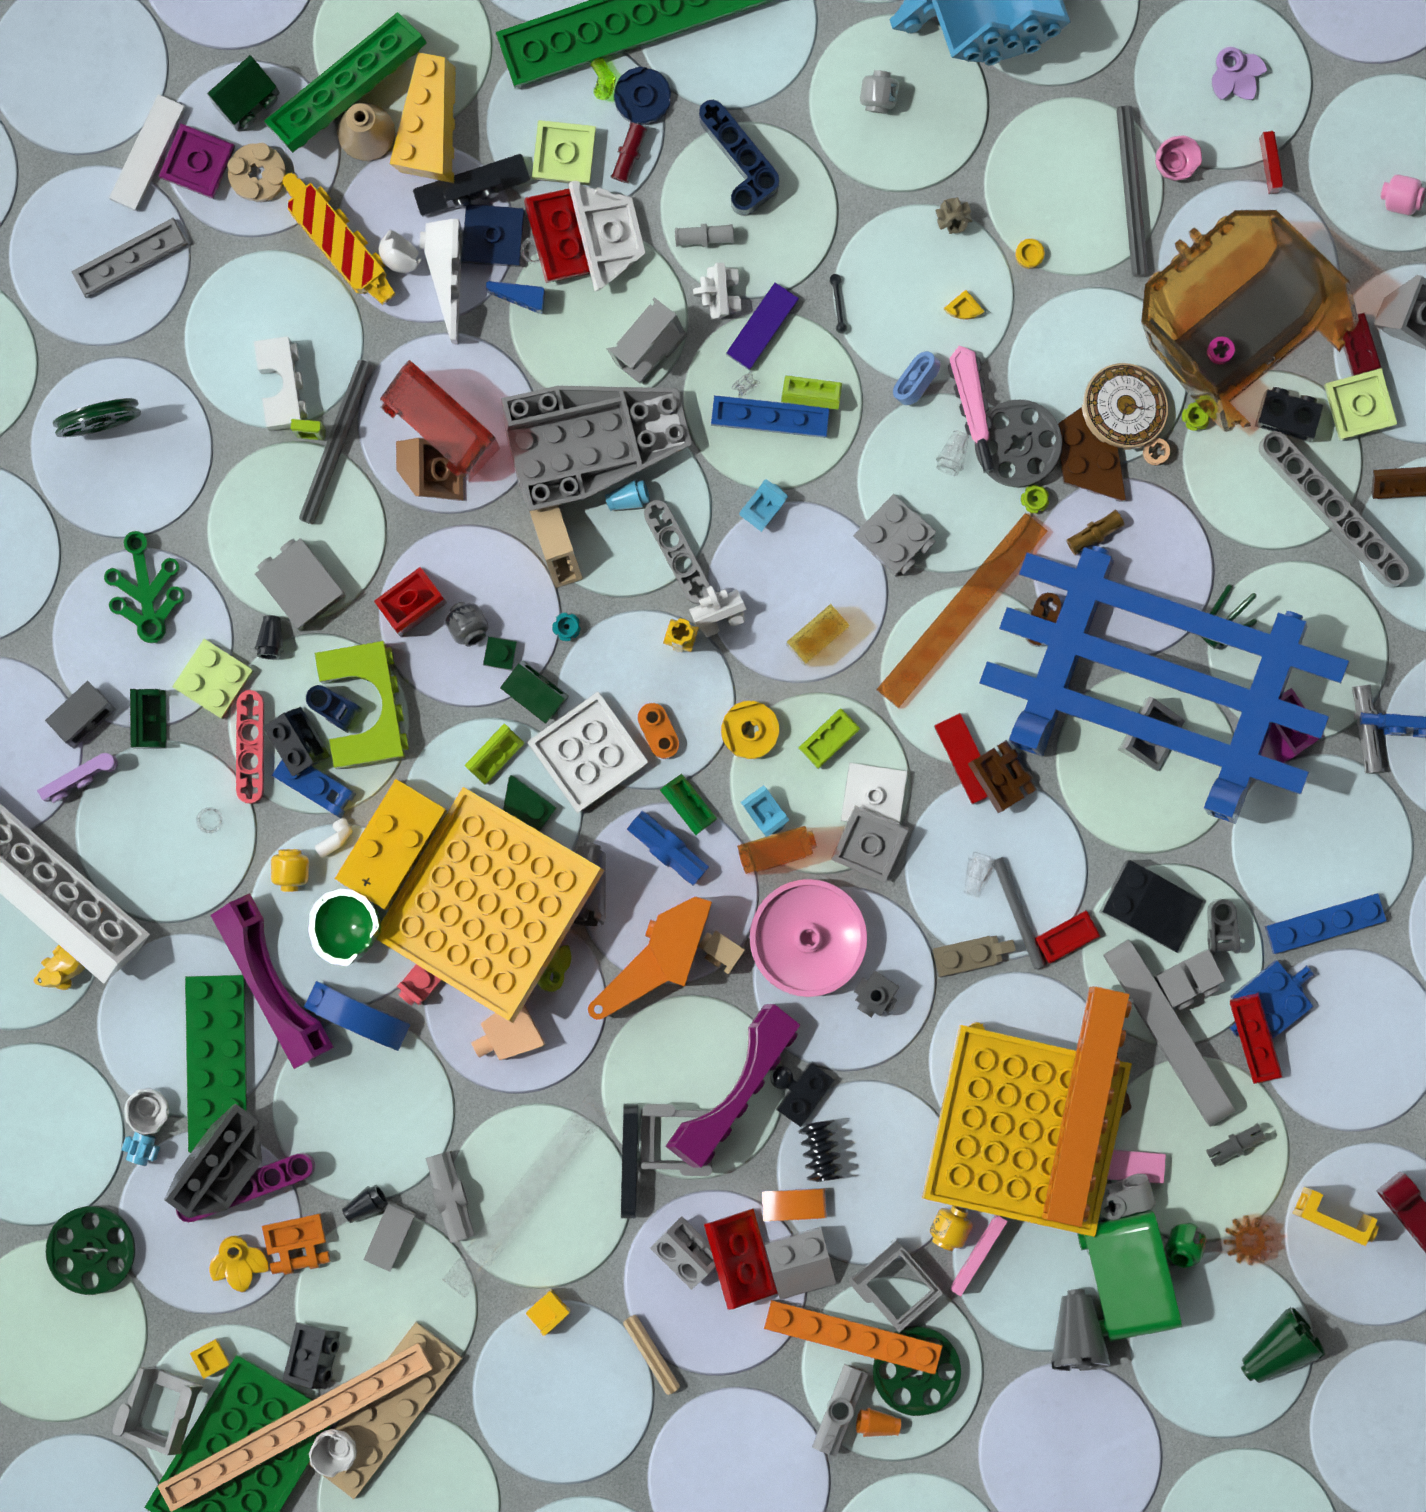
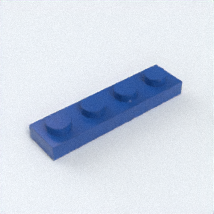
(770, 416)
(1325, 923)

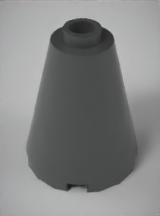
(595, 906)
(1078, 1335)

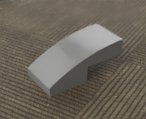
(389, 1236)

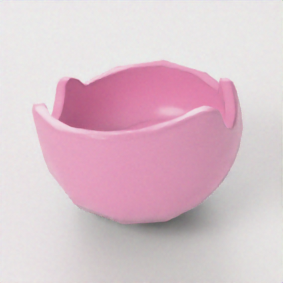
(1178, 158)

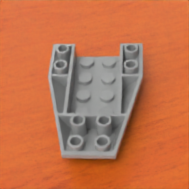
(589, 438)

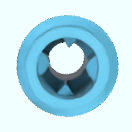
(629, 496)

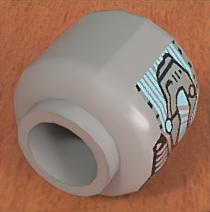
(879, 92)

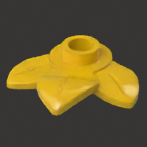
(237, 1267)

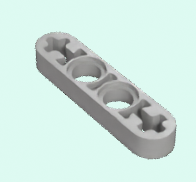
(672, 554)

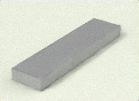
(129, 257)

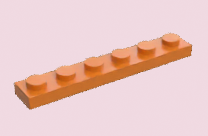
(853, 1337)

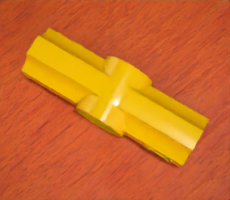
(680, 635)

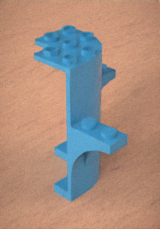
(986, 28)

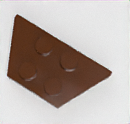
(1088, 461)

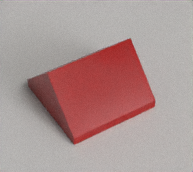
(410, 602)

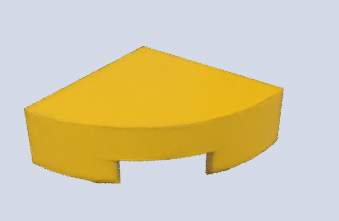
(964, 307)

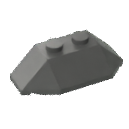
(218, 1165)

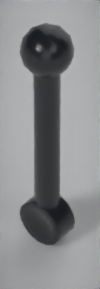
(835, 280)

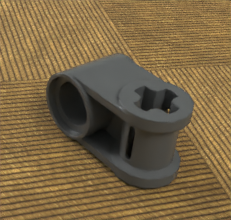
(1223, 929)

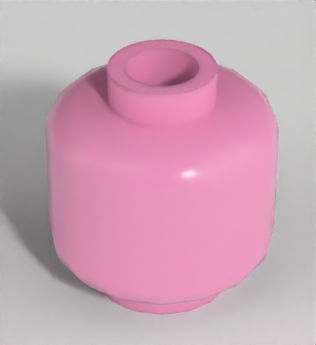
(1403, 194)

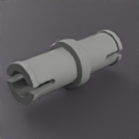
(704, 235)

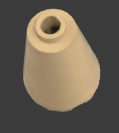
(366, 132)

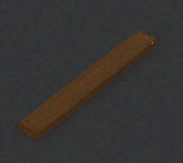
(961, 610)

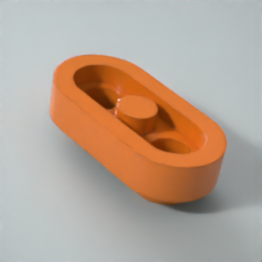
(658, 730)

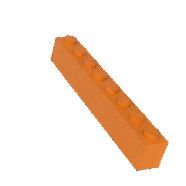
(1086, 1106)

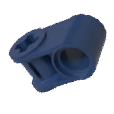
(334, 707)

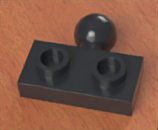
(802, 1093)

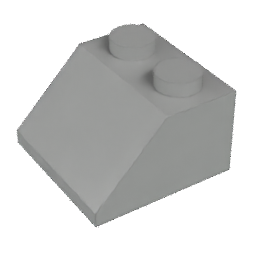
(800, 1263)

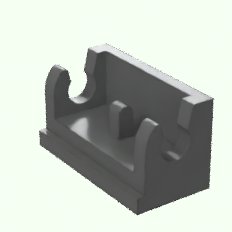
(80, 714)

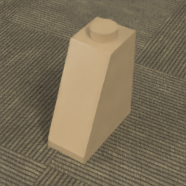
(556, 546)

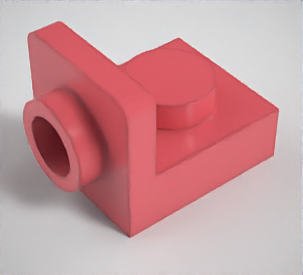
(417, 985)

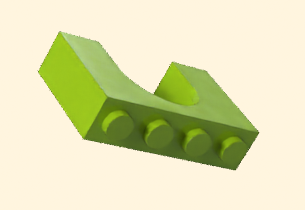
(385, 738)

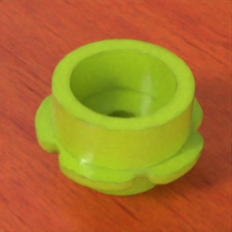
(1191, 423)
(1031, 506)

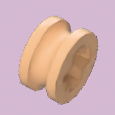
(1161, 459)

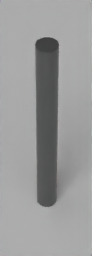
(1018, 913)

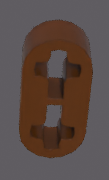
(1038, 610)

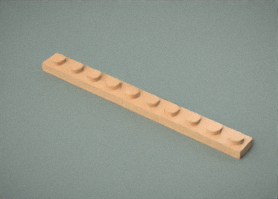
(295, 1427)

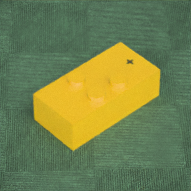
(391, 844)

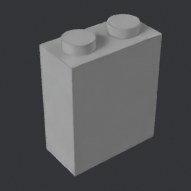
(299, 583)

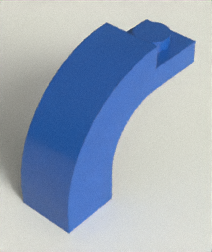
(356, 1016)

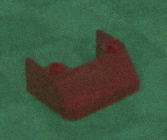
(439, 421)

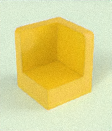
(548, 1312)

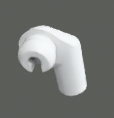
(334, 842)

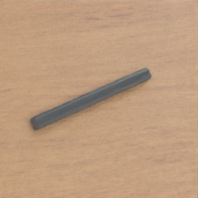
(1132, 191)
(335, 442)

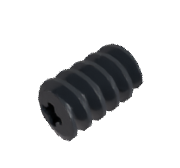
(820, 1151)

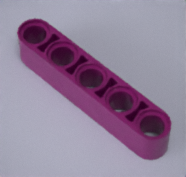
(261, 1185)

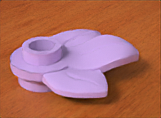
(1239, 78)

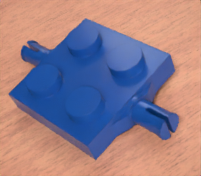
(1396, 724)
(1279, 994)

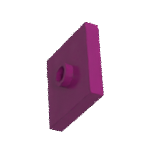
(196, 161)

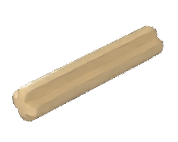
(651, 1354)

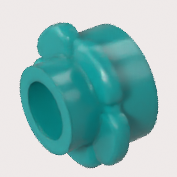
(574, 629)

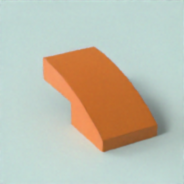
(794, 1204)

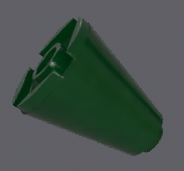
(1282, 1348)

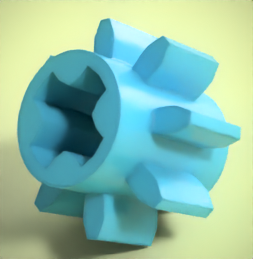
(140, 1148)

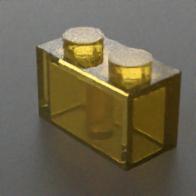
(817, 635)

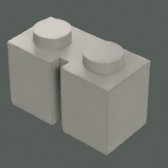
(1189, 979)

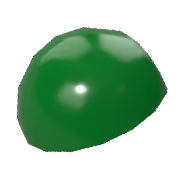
(343, 926)

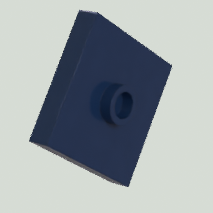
(492, 235)

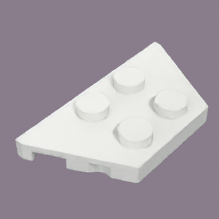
(607, 231)

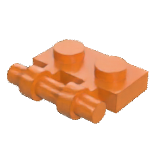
(295, 1234)

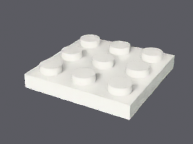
(587, 752)

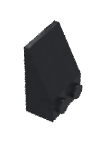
(1151, 905)

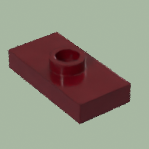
(1360, 348)

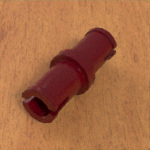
(629, 153)

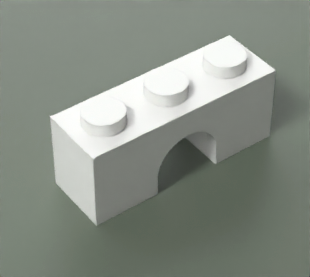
(278, 357)

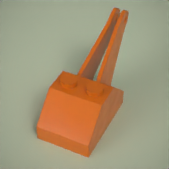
(665, 958)

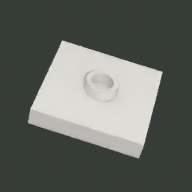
(874, 790)

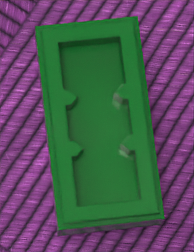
(688, 804)

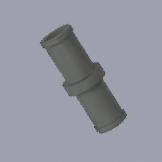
(1236, 1144)

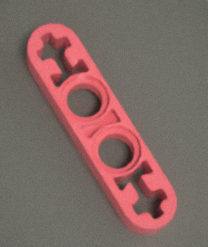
(245, 747)

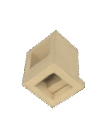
(720, 950)

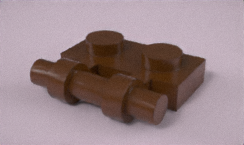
(996, 779)

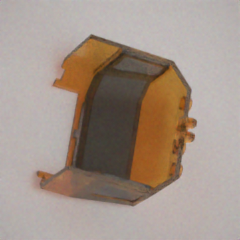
(1248, 283)

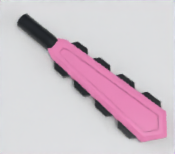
(969, 388)

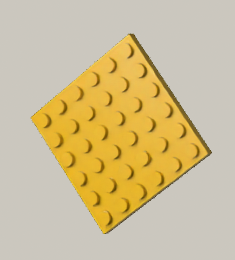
(488, 904)
(1004, 1128)

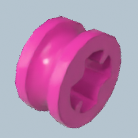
(1213, 345)

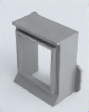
(647, 341)
(647, 1161)
(860, 1280)
(130, 1415)

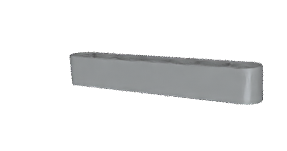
(1348, 514)
(1169, 1033)

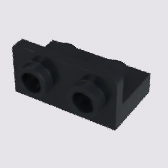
(296, 741)
(311, 1356)

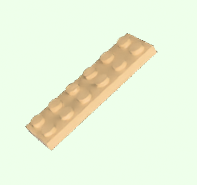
(384, 1421)

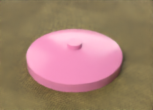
(808, 938)

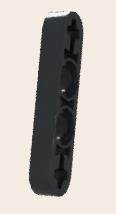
(629, 1161)

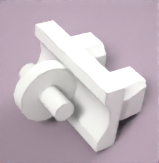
(714, 291)
(717, 607)

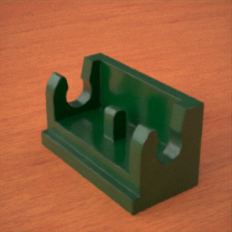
(534, 691)
(148, 719)

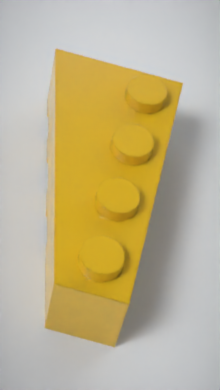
(427, 121)

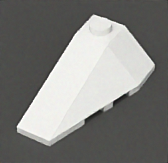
(443, 253)

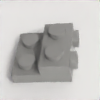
(895, 535)

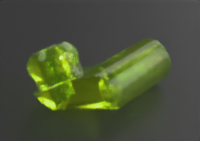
(605, 81)

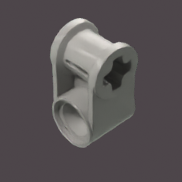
(1129, 1197)

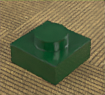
(500, 653)

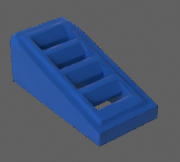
(522, 295)

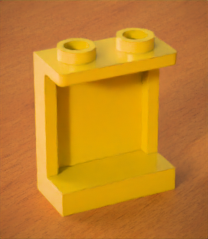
(1307, 1209)

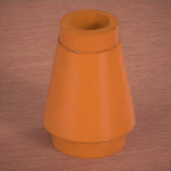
(875, 1423)

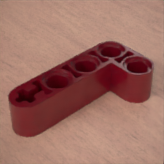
(1407, 1205)

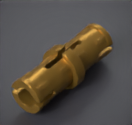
(1095, 532)

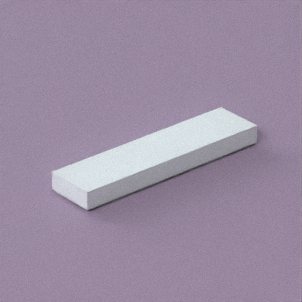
(147, 152)

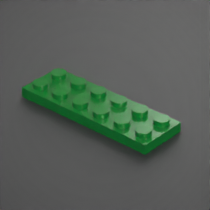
(345, 82)
(214, 1050)

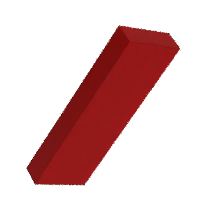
(961, 751)
(1256, 1038)

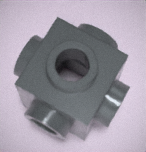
(886, 989)

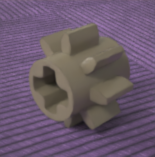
(954, 215)

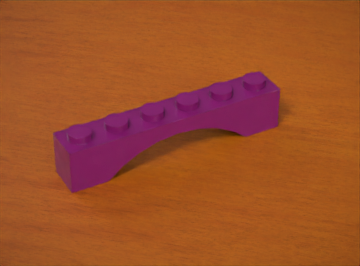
(244, 935)
(767, 1038)

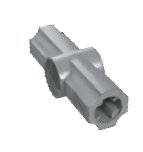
(450, 1196)
(832, 1427)

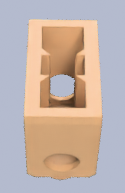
(508, 1037)

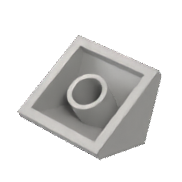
(1146, 752)

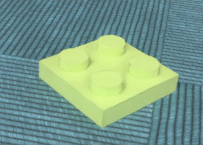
(563, 152)
(1360, 404)
(213, 678)

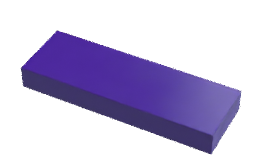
(762, 326)

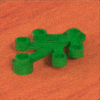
(145, 592)

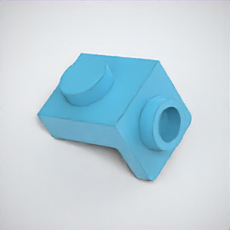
(764, 505)
(765, 811)

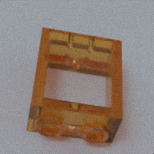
(776, 850)

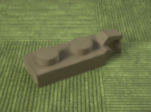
(970, 955)

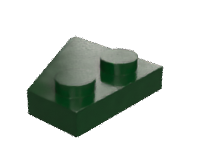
(527, 804)

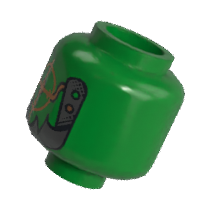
(1186, 1245)

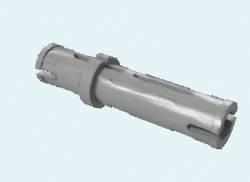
(1368, 733)

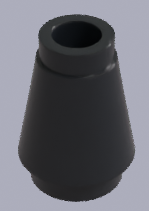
(269, 641)
(365, 1204)

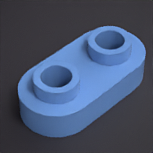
(916, 378)

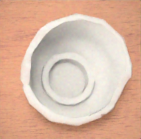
(398, 253)
(146, 1111)
(332, 1452)

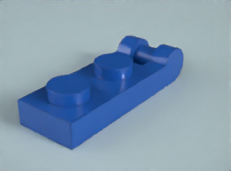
(316, 787)

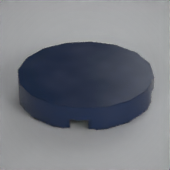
(642, 95)

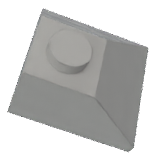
(1404, 312)

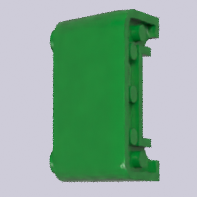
(1132, 1277)

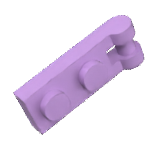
(77, 777)

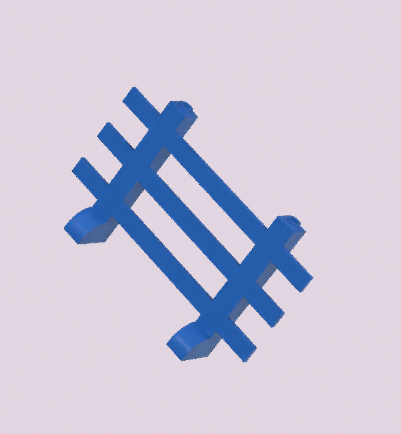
(1070, 640)

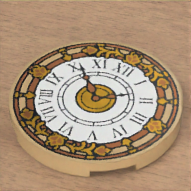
(1125, 406)

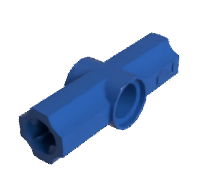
(667, 848)

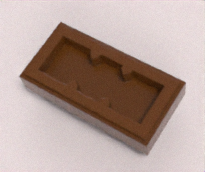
(1399, 482)

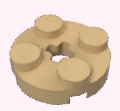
(261, 156)

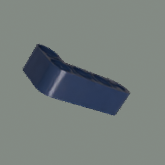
(734, 152)

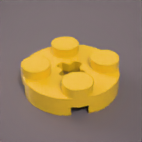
(759, 716)

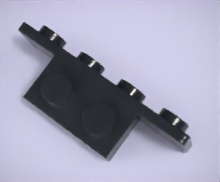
(471, 185)

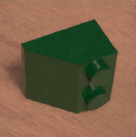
(244, 94)

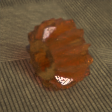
(1245, 1250)

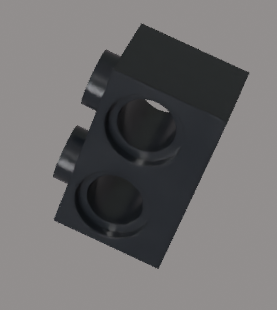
(1288, 422)

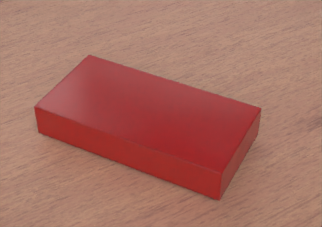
(1271, 162)
(1067, 936)

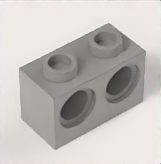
(685, 1252)

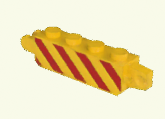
(336, 240)

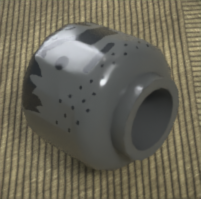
(466, 624)

